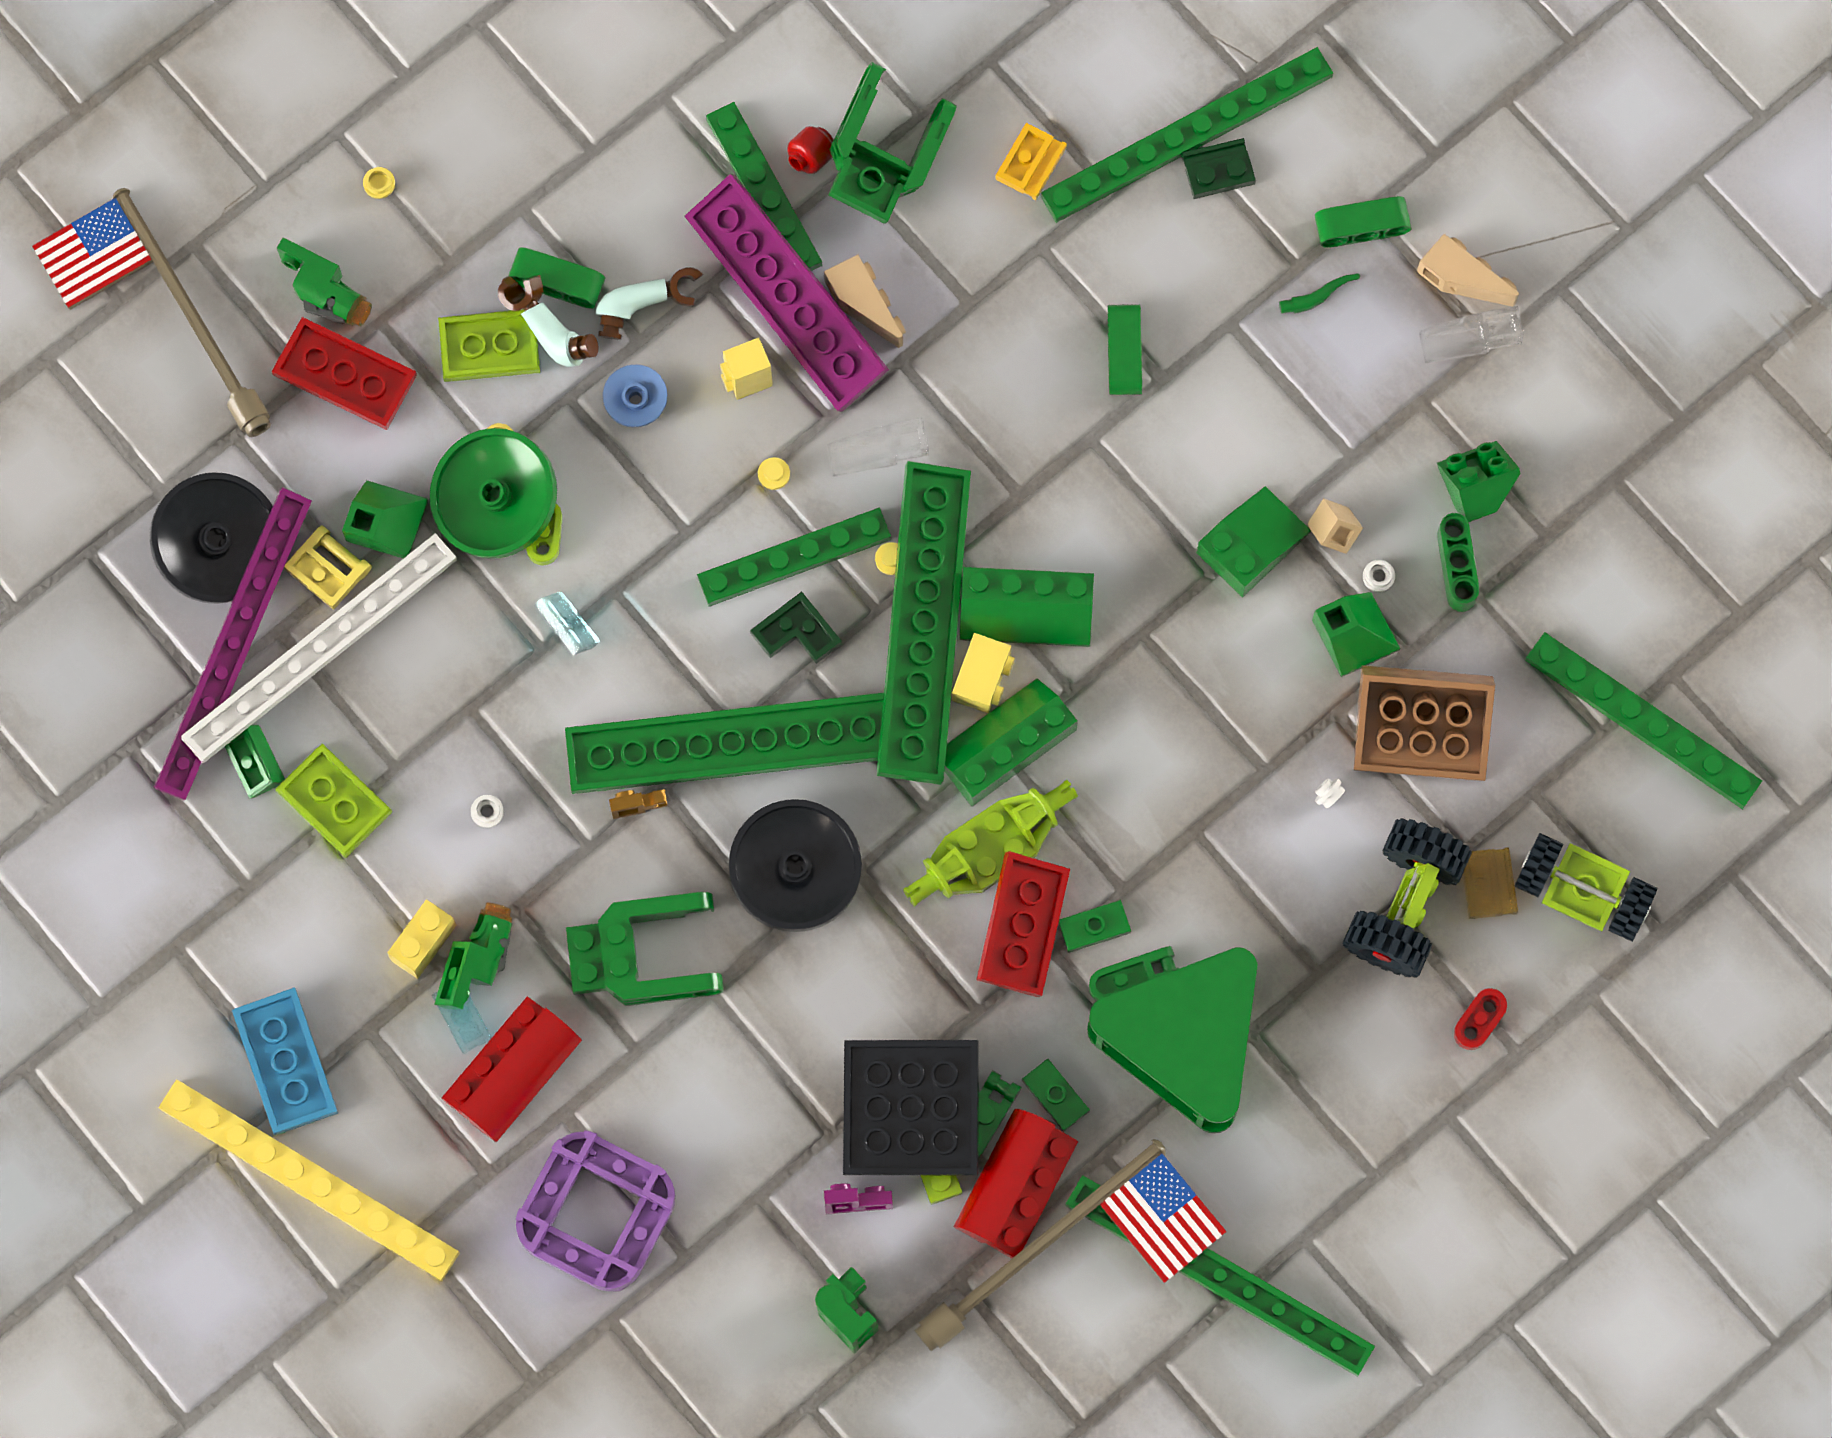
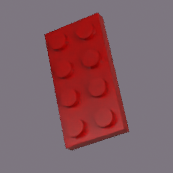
(344, 373)
(1023, 924)

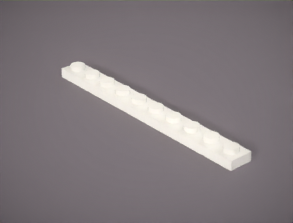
(318, 648)

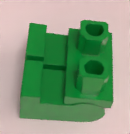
(837, 1308)

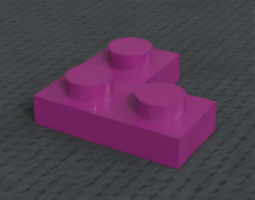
(844, 1199)

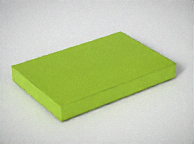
(487, 346)
(333, 800)

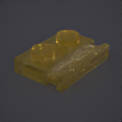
(1490, 884)

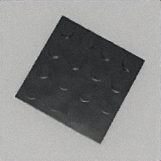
(911, 1107)

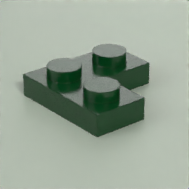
(798, 621)

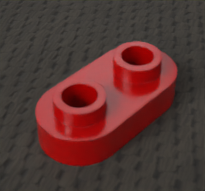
(1480, 1020)

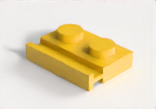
(1030, 161)

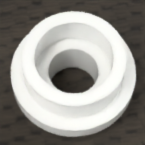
(1382, 567)
(1329, 792)
(483, 802)

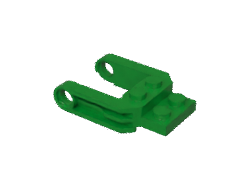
(870, 176)
(606, 959)

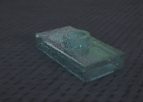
(567, 623)
(465, 1025)

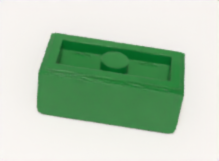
(254, 762)

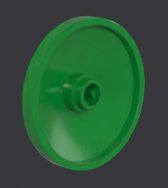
(493, 493)

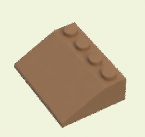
(1424, 723)

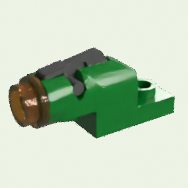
(320, 287)
(476, 960)

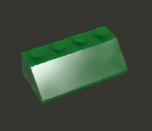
(1027, 606)
(1007, 740)

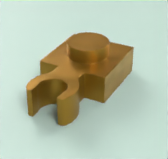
(628, 803)

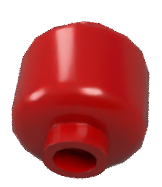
(810, 149)

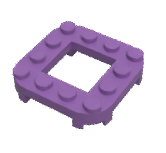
(554, 1184)

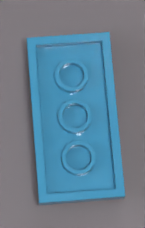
(284, 1061)

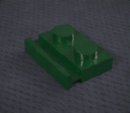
(1218, 168)

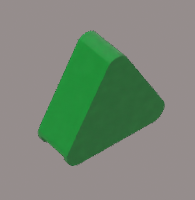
(1185, 1035)

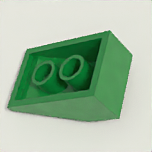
(1252, 540)

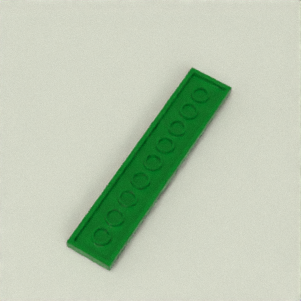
(924, 623)
(724, 743)

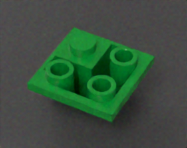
(1479, 479)
(384, 519)
(1354, 632)

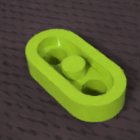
(550, 538)

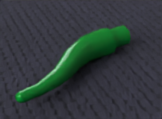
(1310, 301)

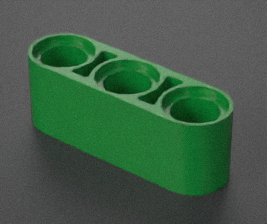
(1363, 222)
(559, 277)
(1124, 349)
(1463, 548)

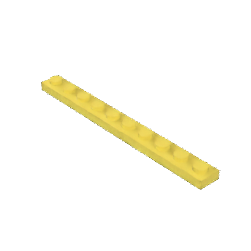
(309, 1180)

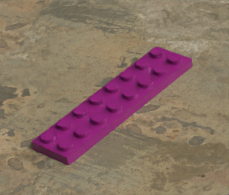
(786, 293)

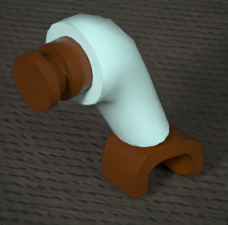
(625, 300)
(561, 344)

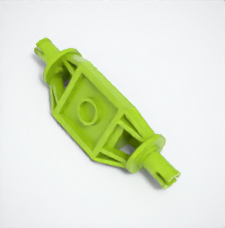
(981, 843)

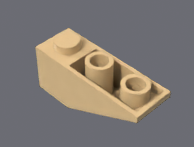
(1459, 273)
(857, 296)

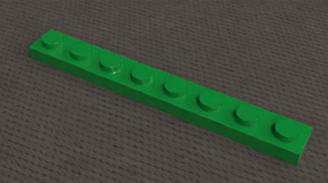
(1643, 720)

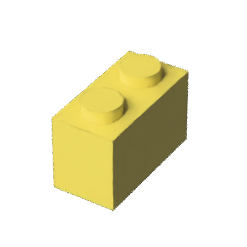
(746, 369)
(982, 673)
(421, 939)

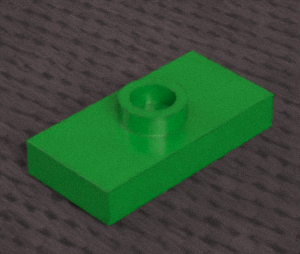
(1094, 926)
(1055, 1095)

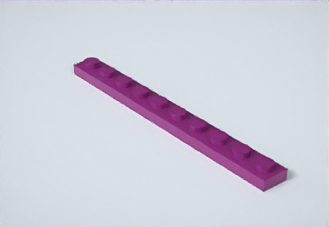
(235, 635)

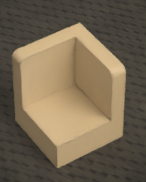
(1334, 526)

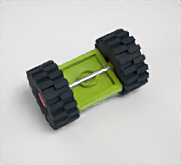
(1429, 859)

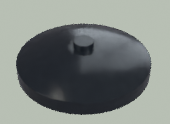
(208, 534)
(795, 865)

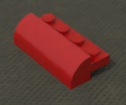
(511, 1068)
(1016, 1183)

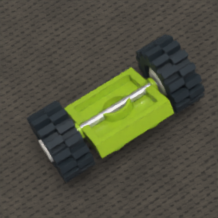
(1586, 887)

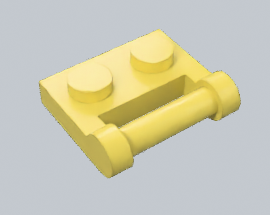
(319, 574)

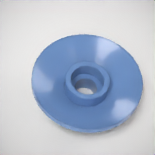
(633, 381)

